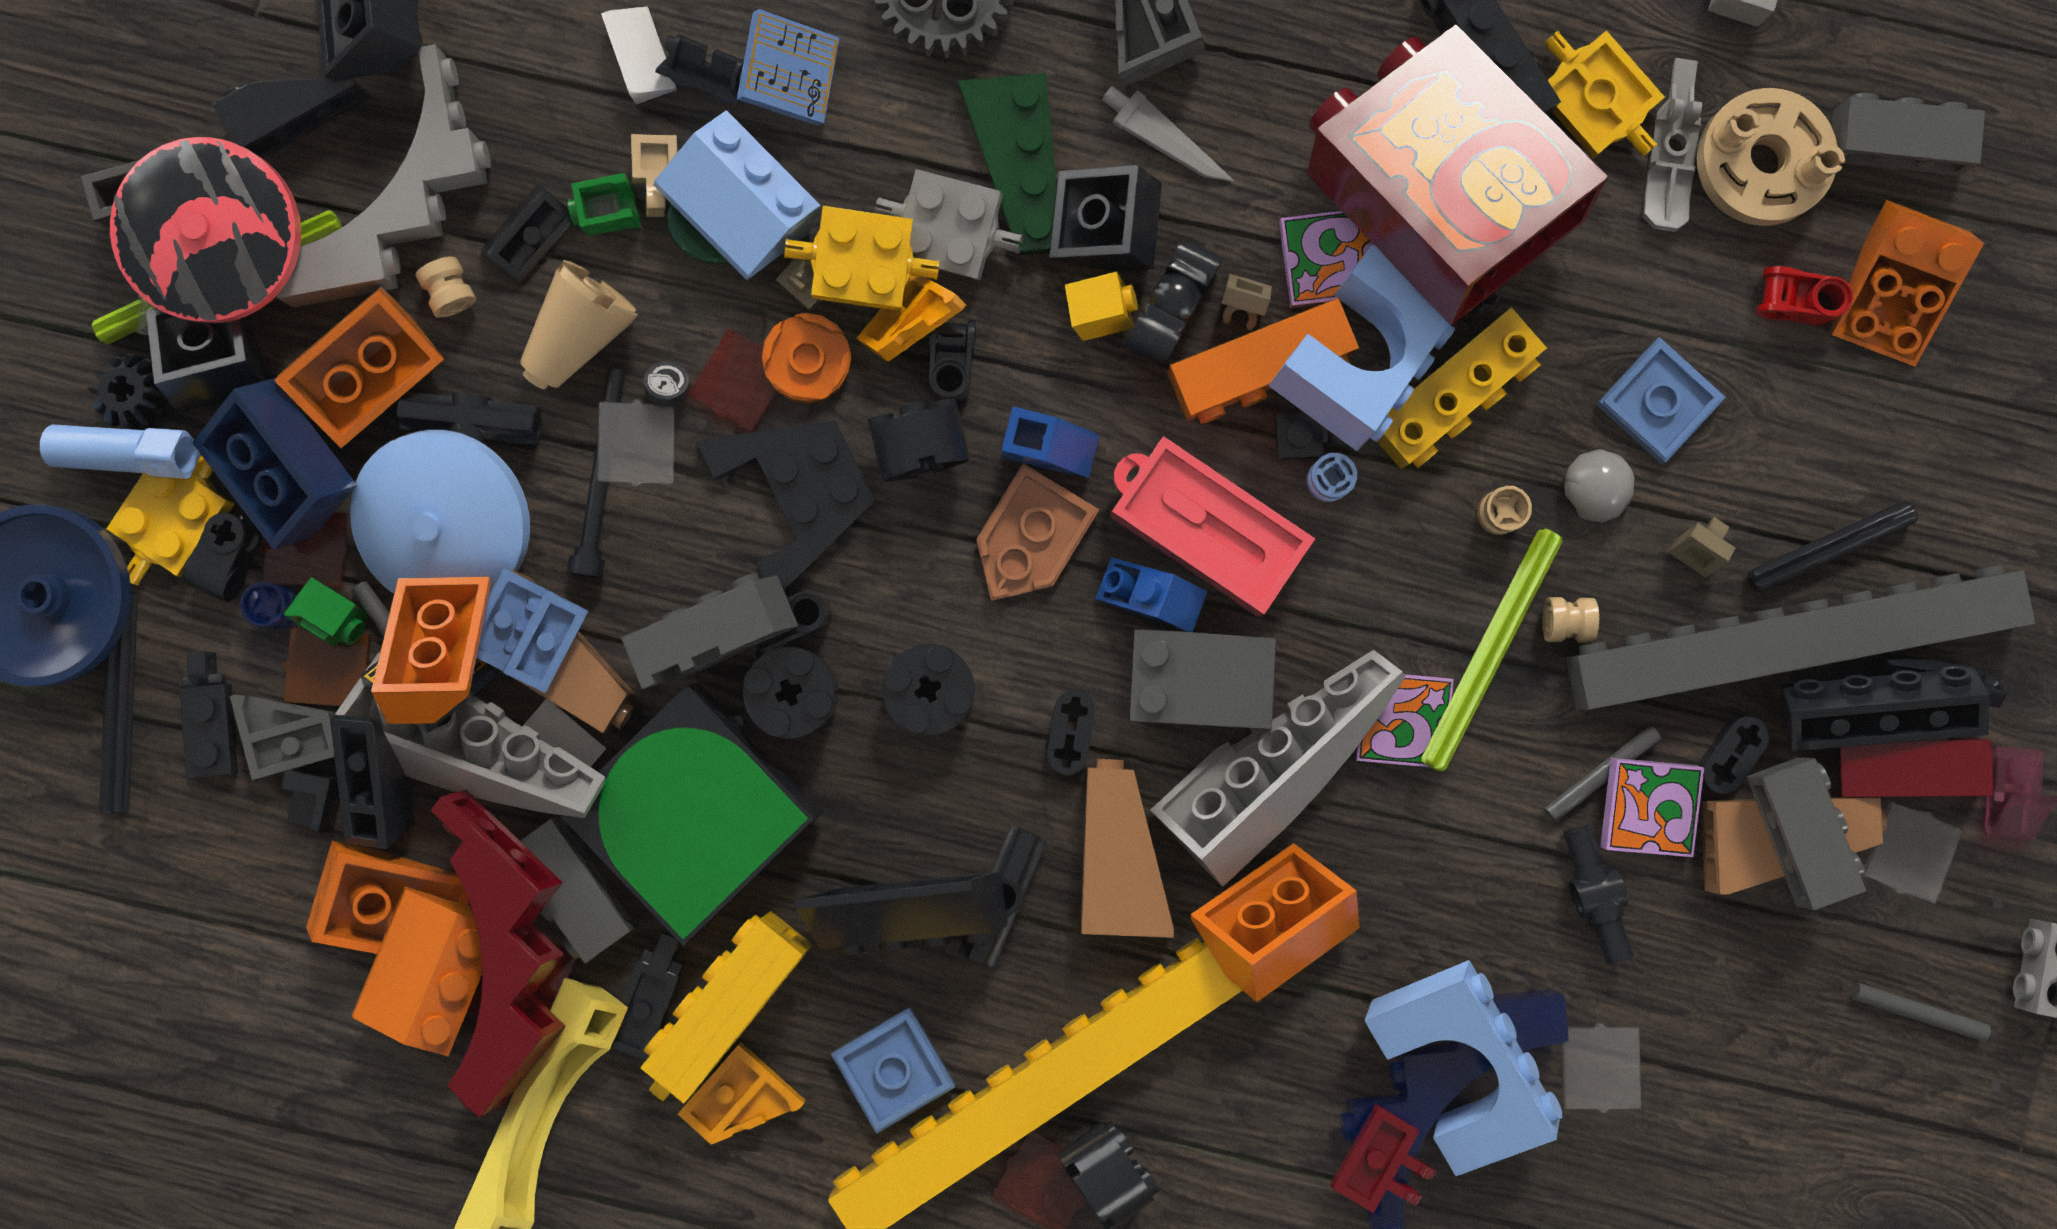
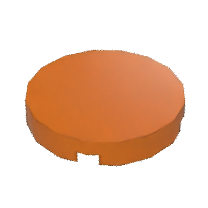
(806, 358)

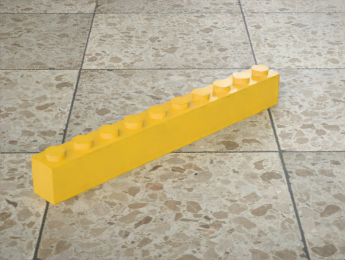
(1033, 1091)

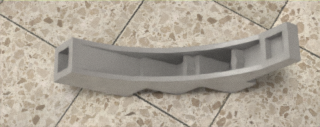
(408, 210)

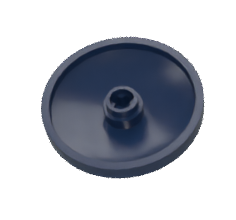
(59, 595)

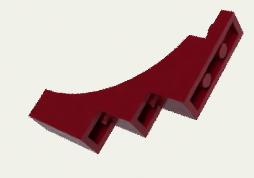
(506, 895)

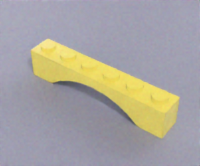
(508, 1177)

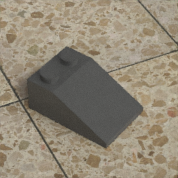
(1203, 679)

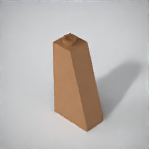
(589, 687)
(1740, 849)
(1119, 862)

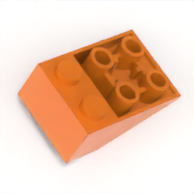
(1905, 282)

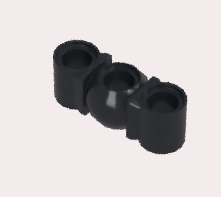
(1173, 302)

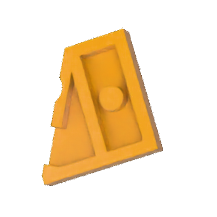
(923, 310)
(739, 1097)

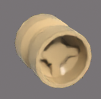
(445, 287)
(1512, 510)
(1570, 619)

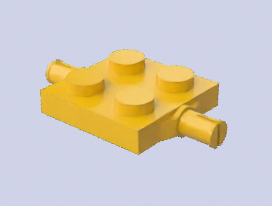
(1602, 94)
(861, 258)
(166, 519)

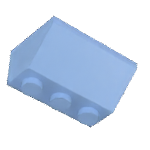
(737, 195)

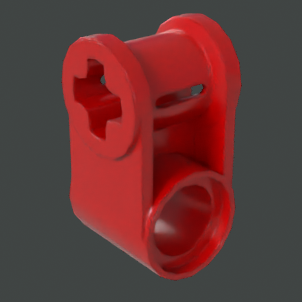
(1794, 296)

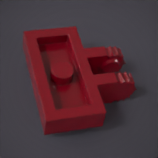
(1376, 1159)

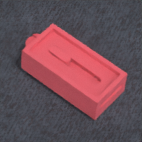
(1208, 525)

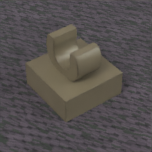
(798, 282)
(1246, 296)
(1703, 547)

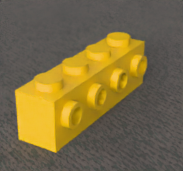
(1460, 386)

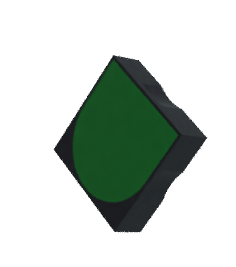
(692, 813)

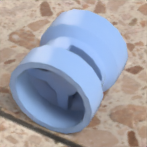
(1327, 484)

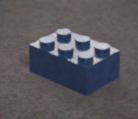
(274, 463)

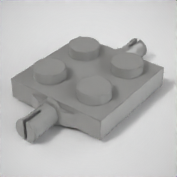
(952, 222)

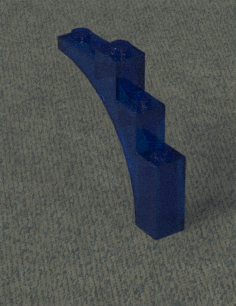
(1438, 1073)

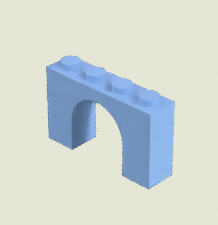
(1354, 400)
(1461, 1009)

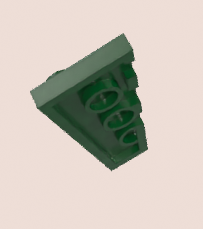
(1017, 146)

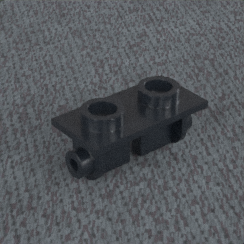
(688, 68)

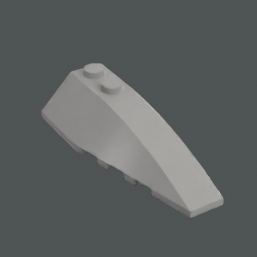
(486, 756)
(1264, 781)

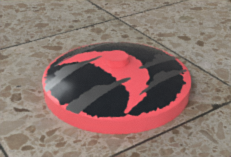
(205, 230)

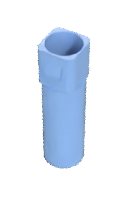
(121, 450)

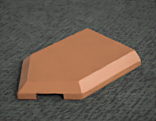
(1031, 534)

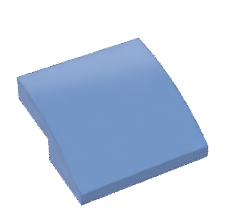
(527, 629)

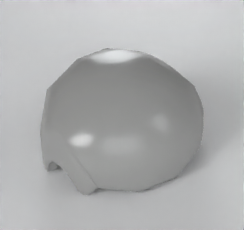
(1599, 485)

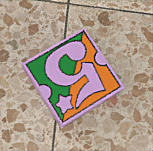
(1319, 255)
(1407, 722)
(1652, 807)

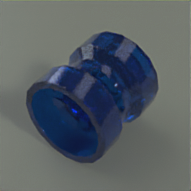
(260, 606)

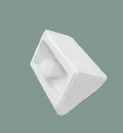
(638, 52)

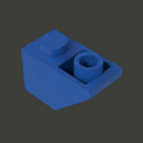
(1049, 443)
(1151, 594)

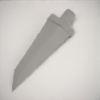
(1152, 127)

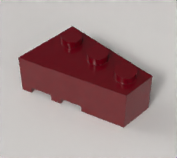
(1917, 768)

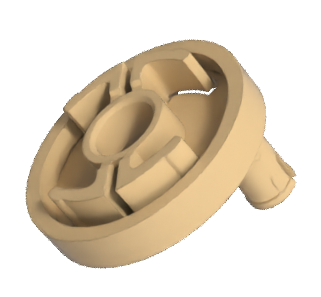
(1802, 167)

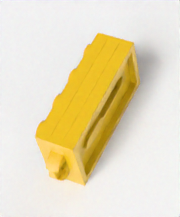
(718, 1014)

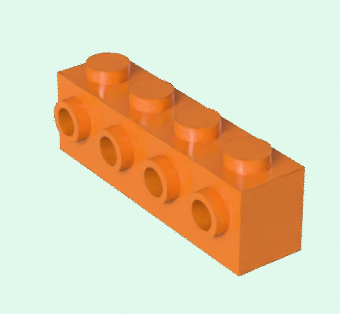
(1249, 363)

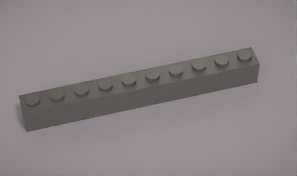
(1801, 639)

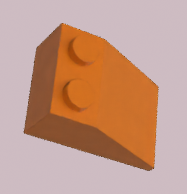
(363, 890)

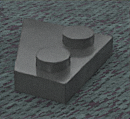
(281, 735)

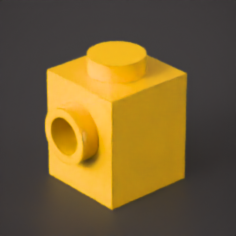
(1101, 306)

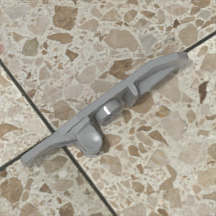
(1672, 171)

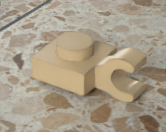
(649, 158)

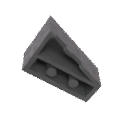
(1154, 37)
(710, 631)

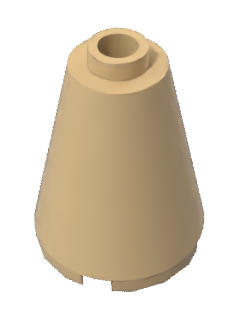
(573, 325)

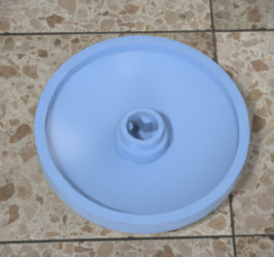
(438, 510)

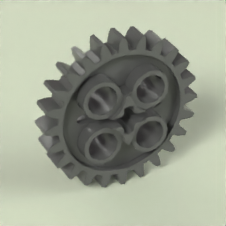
(949, 29)

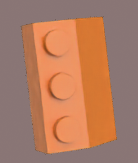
(360, 367)
(430, 647)
(1277, 921)
(423, 973)

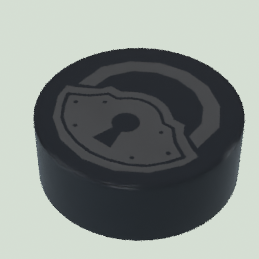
(666, 384)

